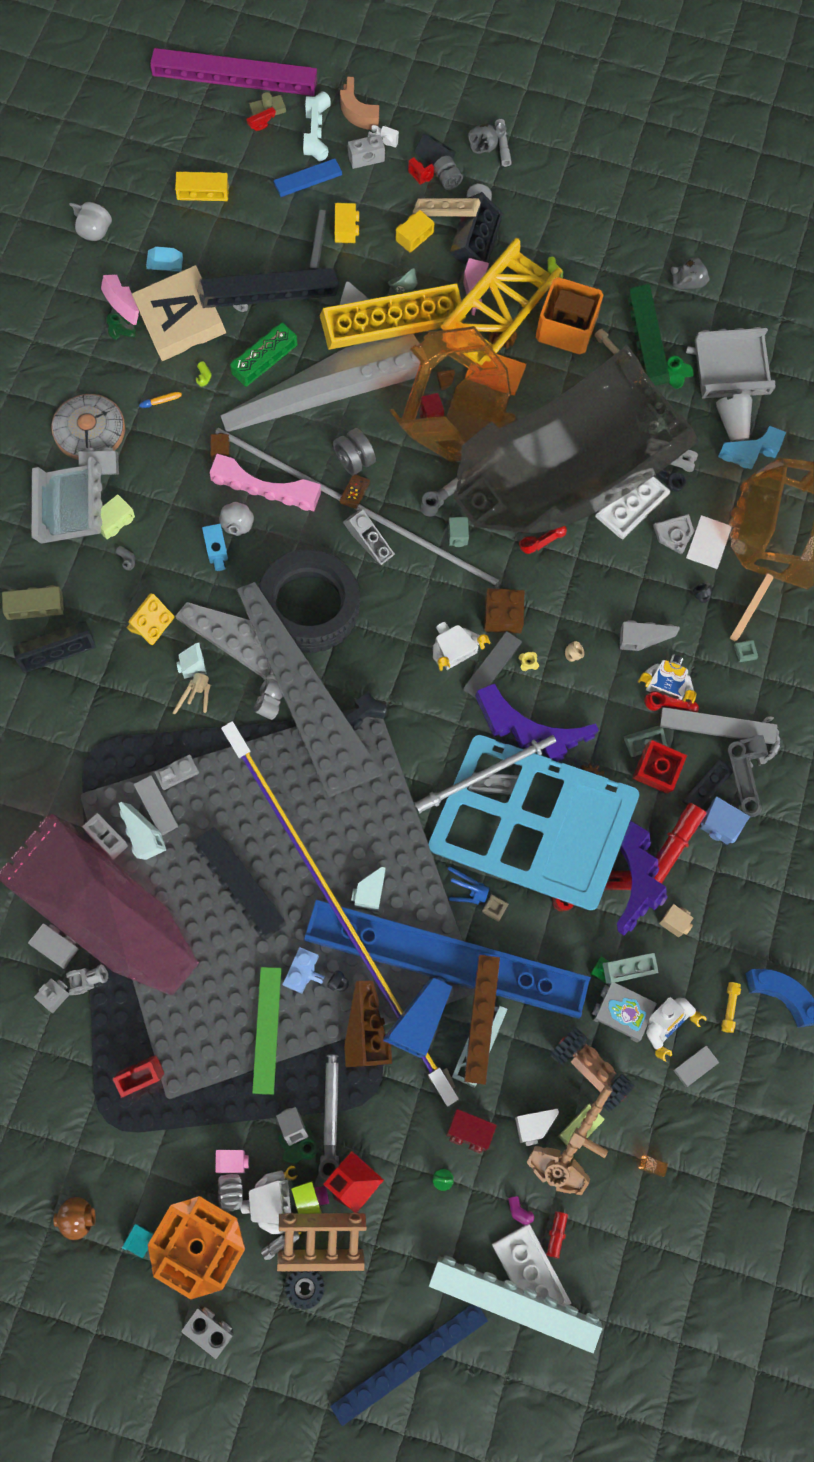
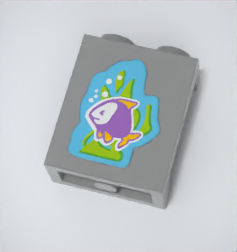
(624, 1011)

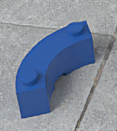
(787, 990)

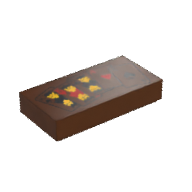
(354, 491)

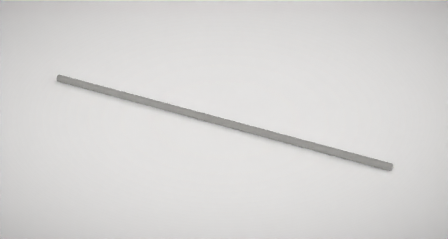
(371, 514)

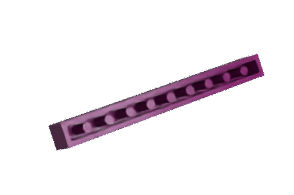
(234, 72)

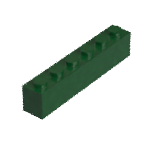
(649, 334)

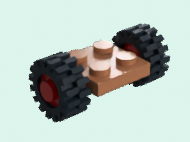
(592, 1067)

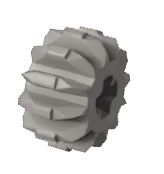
(230, 1192)

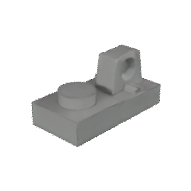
(176, 772)

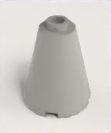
(736, 416)

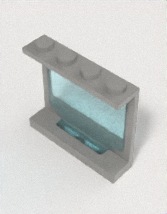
(66, 502)

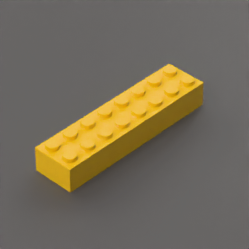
(388, 316)

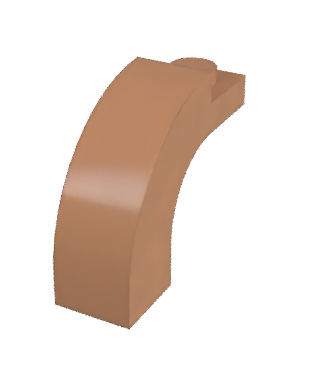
(357, 113)

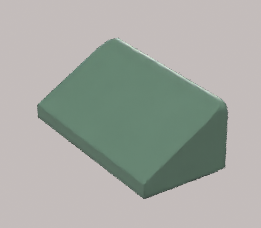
(637, 741)

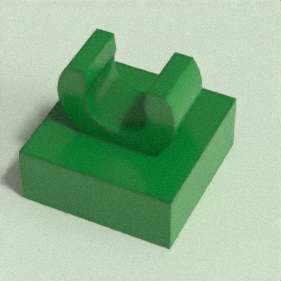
(598, 971)

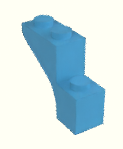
(746, 452)

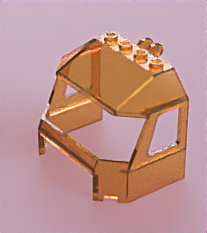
(475, 402)
(757, 517)

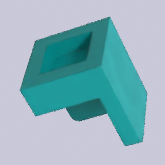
(138, 1240)

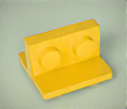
(150, 619)

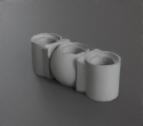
(268, 702)

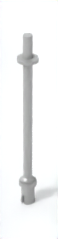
(435, 798)

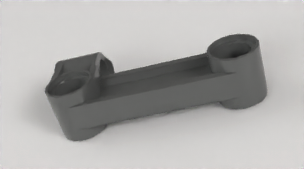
(752, 749)

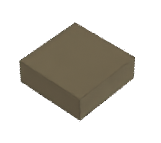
(495, 908)

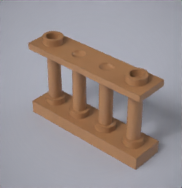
(321, 1260)

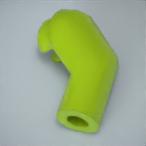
(551, 262)
(205, 374)

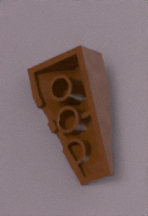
(365, 1029)

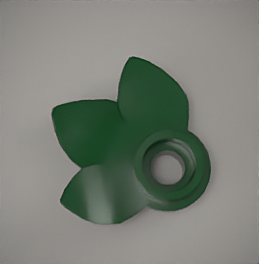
(120, 326)
(295, 1152)

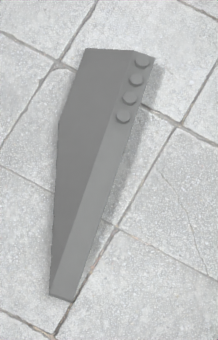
(332, 379)

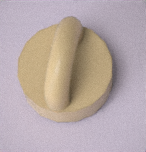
(575, 650)

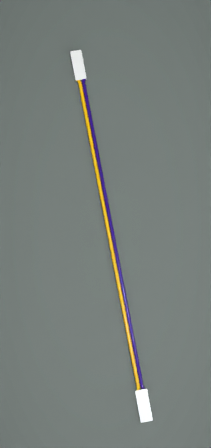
(241, 749)

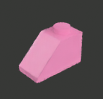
(231, 1161)

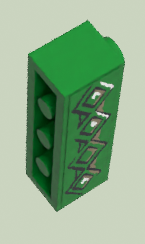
(263, 354)

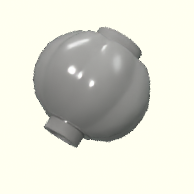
(236, 518)

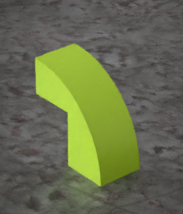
(306, 1199)

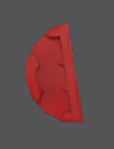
(260, 120)

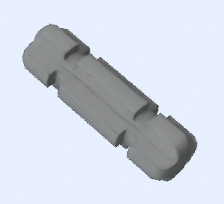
(275, 1246)

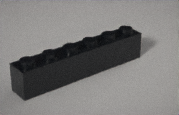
(240, 883)

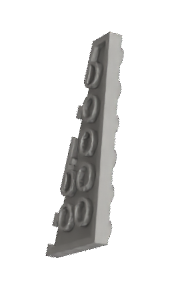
(228, 633)

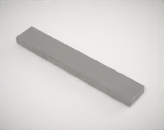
(716, 725)

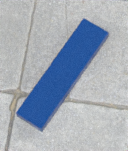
(307, 177)

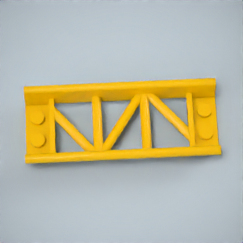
(528, 272)

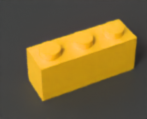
(202, 186)

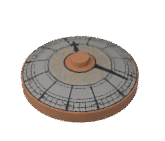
(87, 423)

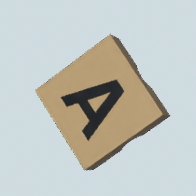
(176, 314)

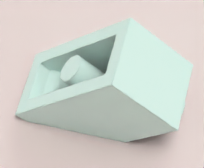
(191, 661)
(369, 891)

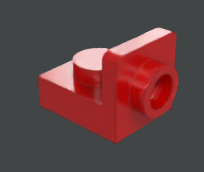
(420, 173)

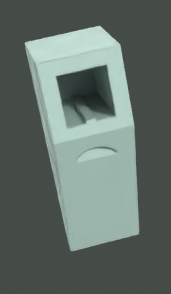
(144, 836)

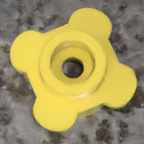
(532, 656)

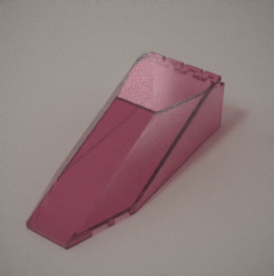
(99, 906)

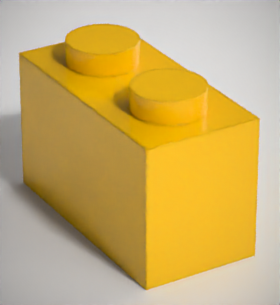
(345, 222)
(414, 231)

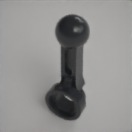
(667, 479)

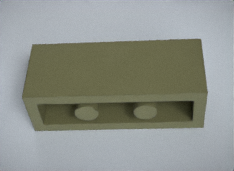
(32, 602)

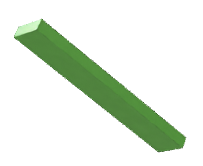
(267, 1031)

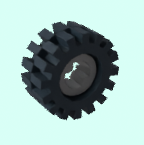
(293, 1289)

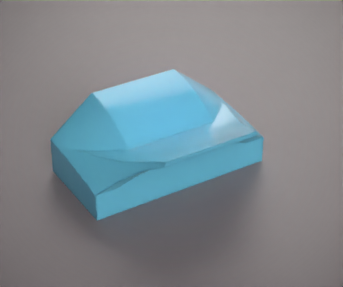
(164, 259)

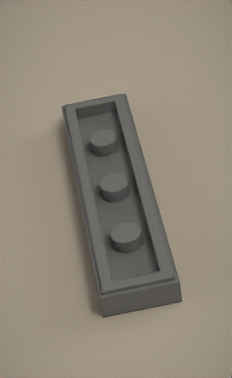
(318, 240)
(493, 664)

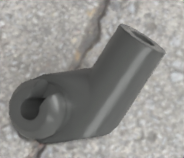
(128, 558)

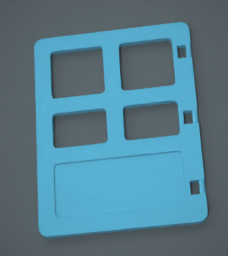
(577, 838)

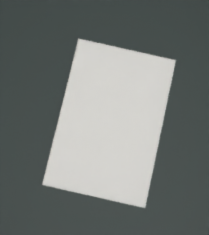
(709, 542)

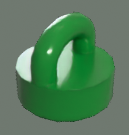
(443, 1179)

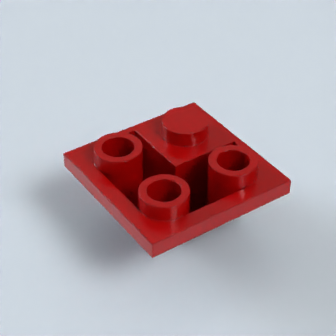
(353, 1182)

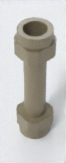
(602, 336)

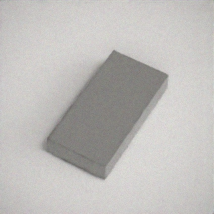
(696, 1066)

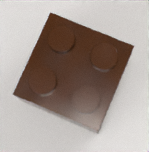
(573, 309)
(504, 610)

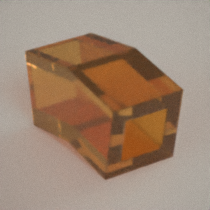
(653, 1166)

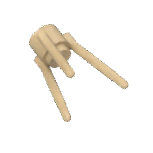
(198, 684)

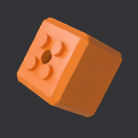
(560, 334)

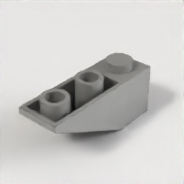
(368, 536)
(638, 636)

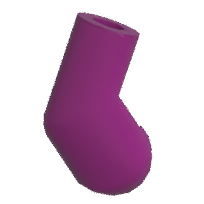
(518, 1213)

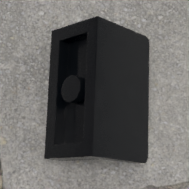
(432, 149)

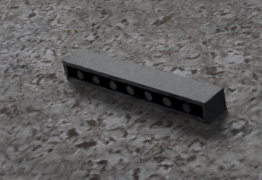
(267, 287)

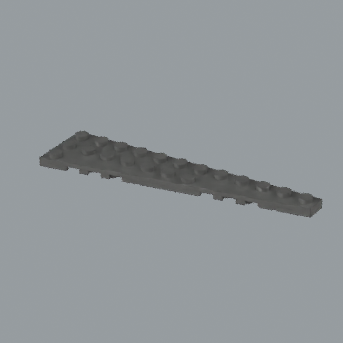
(327, 735)

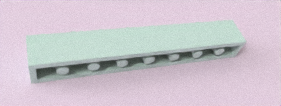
(516, 1304)

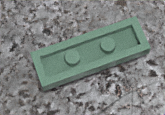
(630, 968)

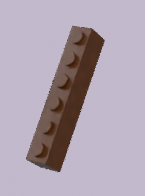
(481, 1019)

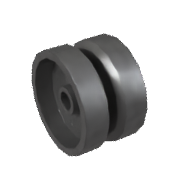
(354, 451)

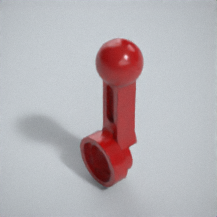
(531, 544)
(670, 702)

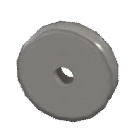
(478, 188)

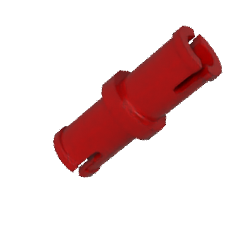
(557, 1234)

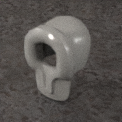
(91, 220)

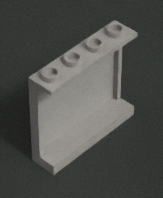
(733, 362)

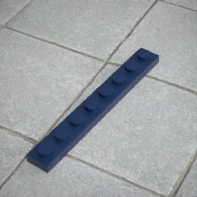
(408, 1364)

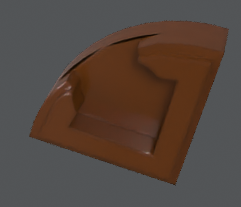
(445, 378)

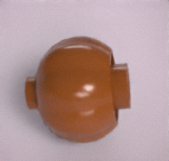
(75, 1218)

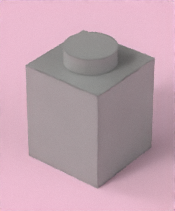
(292, 1126)

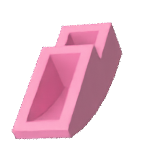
(120, 298)

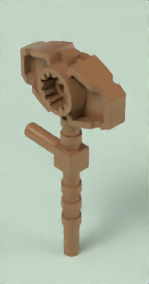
(561, 1169)

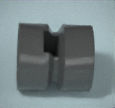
(447, 172)

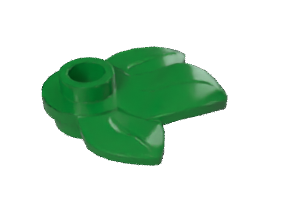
(678, 373)

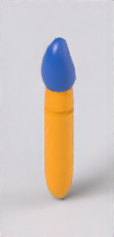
(161, 399)

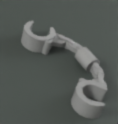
(774, 749)

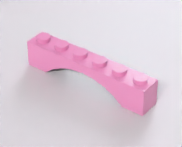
(299, 493)

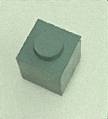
(458, 531)

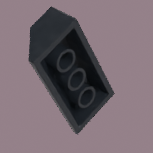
(477, 233)
(54, 646)

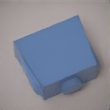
(723, 821)

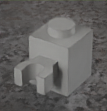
(52, 994)

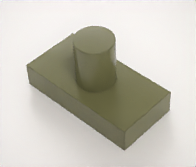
(268, 102)

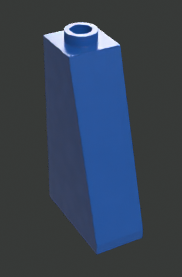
(419, 1021)

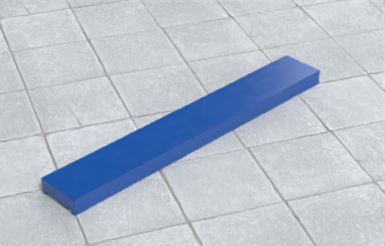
(449, 959)

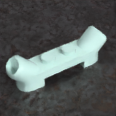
(312, 144)

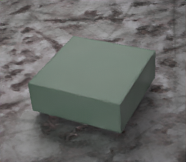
(746, 651)

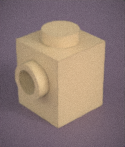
(677, 920)

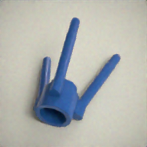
(478, 890)

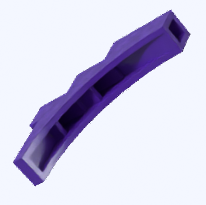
(503, 718)
(643, 867)

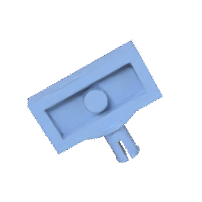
(302, 971)

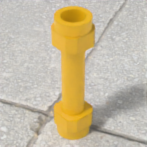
(728, 1024)

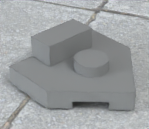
(675, 532)

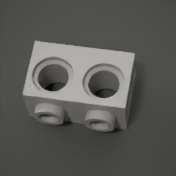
(105, 836)
(204, 1337)

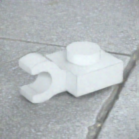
(388, 135)

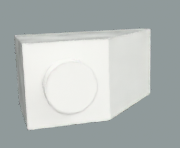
(534, 1126)

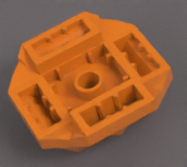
(172, 1251)

